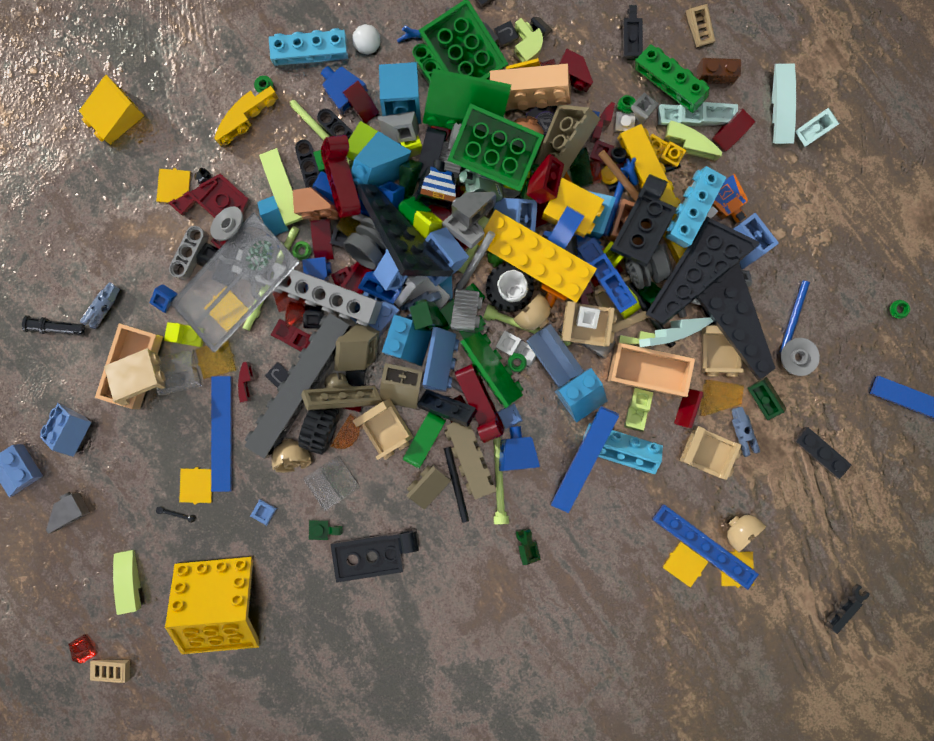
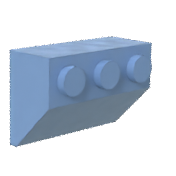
(440, 360)

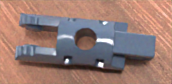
(433, 297)
(100, 306)
(744, 431)

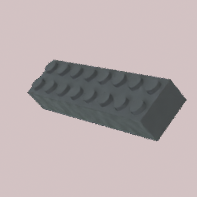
(305, 375)

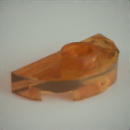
(347, 435)

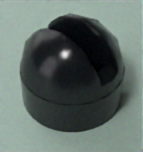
(618, 155)
(202, 175)

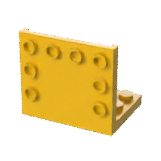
(211, 606)

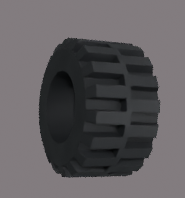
(495, 297)
(318, 429)

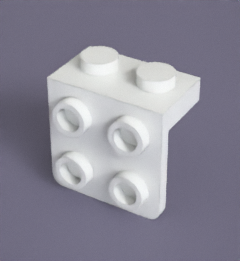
(418, 286)

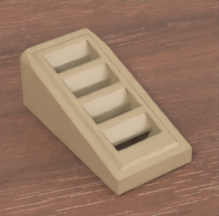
(692, 20)
(124, 670)

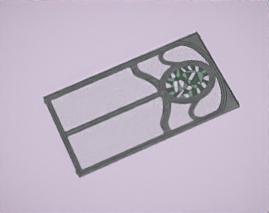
(234, 282)

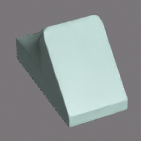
(817, 127)

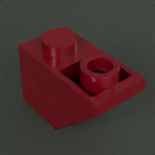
(578, 70)

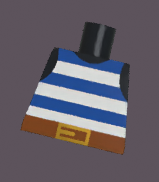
(437, 186)

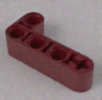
(339, 175)
(489, 422)

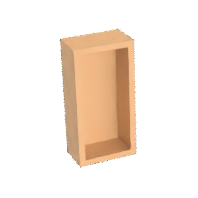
(536, 86)
(125, 343)
(651, 370)

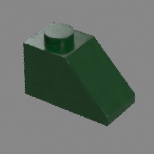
(427, 315)

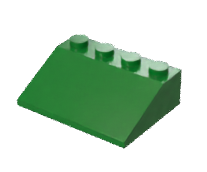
(463, 43)
(453, 92)
(495, 147)
(491, 369)

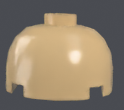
(534, 314)
(289, 456)
(743, 531)

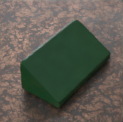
(767, 398)

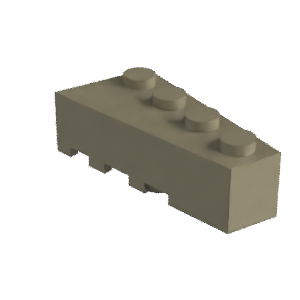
(567, 134)
(471, 460)

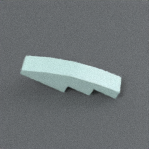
(784, 103)
(706, 114)
(678, 330)

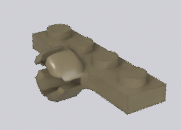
(340, 394)

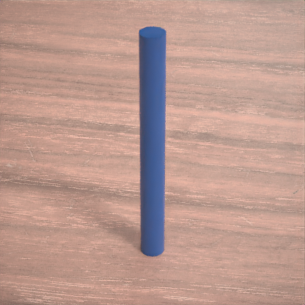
(618, 194)
(795, 313)

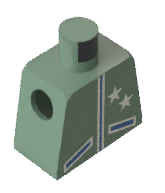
(478, 183)

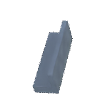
(554, 355)

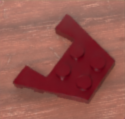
(214, 197)

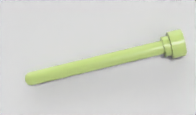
(312, 123)
(492, 314)
(500, 516)

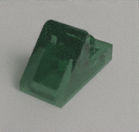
(581, 169)

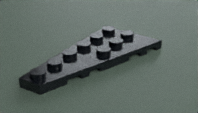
(735, 315)

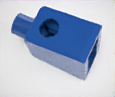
(336, 83)
(517, 452)

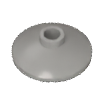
(226, 223)
(808, 356)

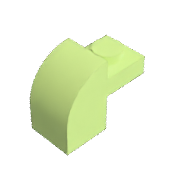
(531, 41)

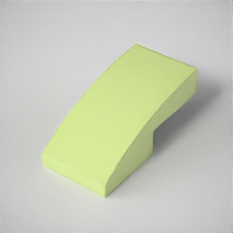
(634, 341)
(638, 409)

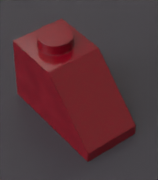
(546, 180)

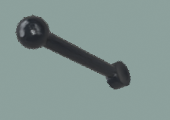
(159, 510)

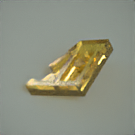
(720, 396)

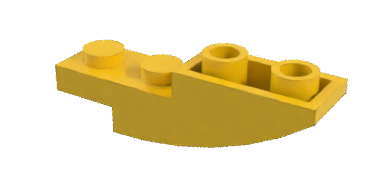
(237, 117)

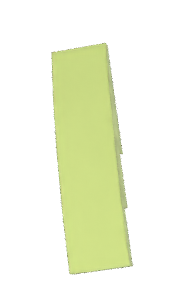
(280, 185)

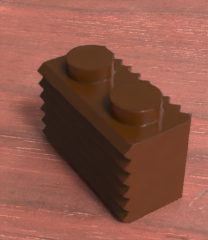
(719, 70)

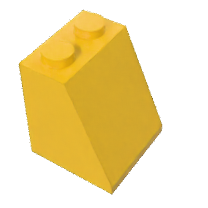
(109, 111)
(579, 200)

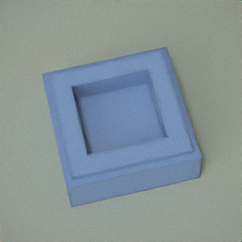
(509, 416)
(263, 512)

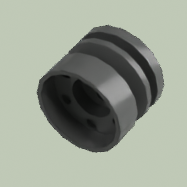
(366, 245)
(657, 269)

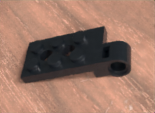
(646, 209)
(388, 551)

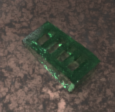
(408, 176)

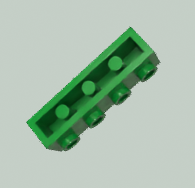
(672, 78)

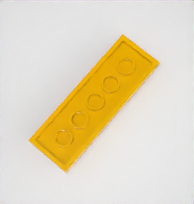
(538, 256)

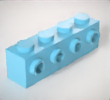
(308, 47)
(695, 206)
(631, 451)

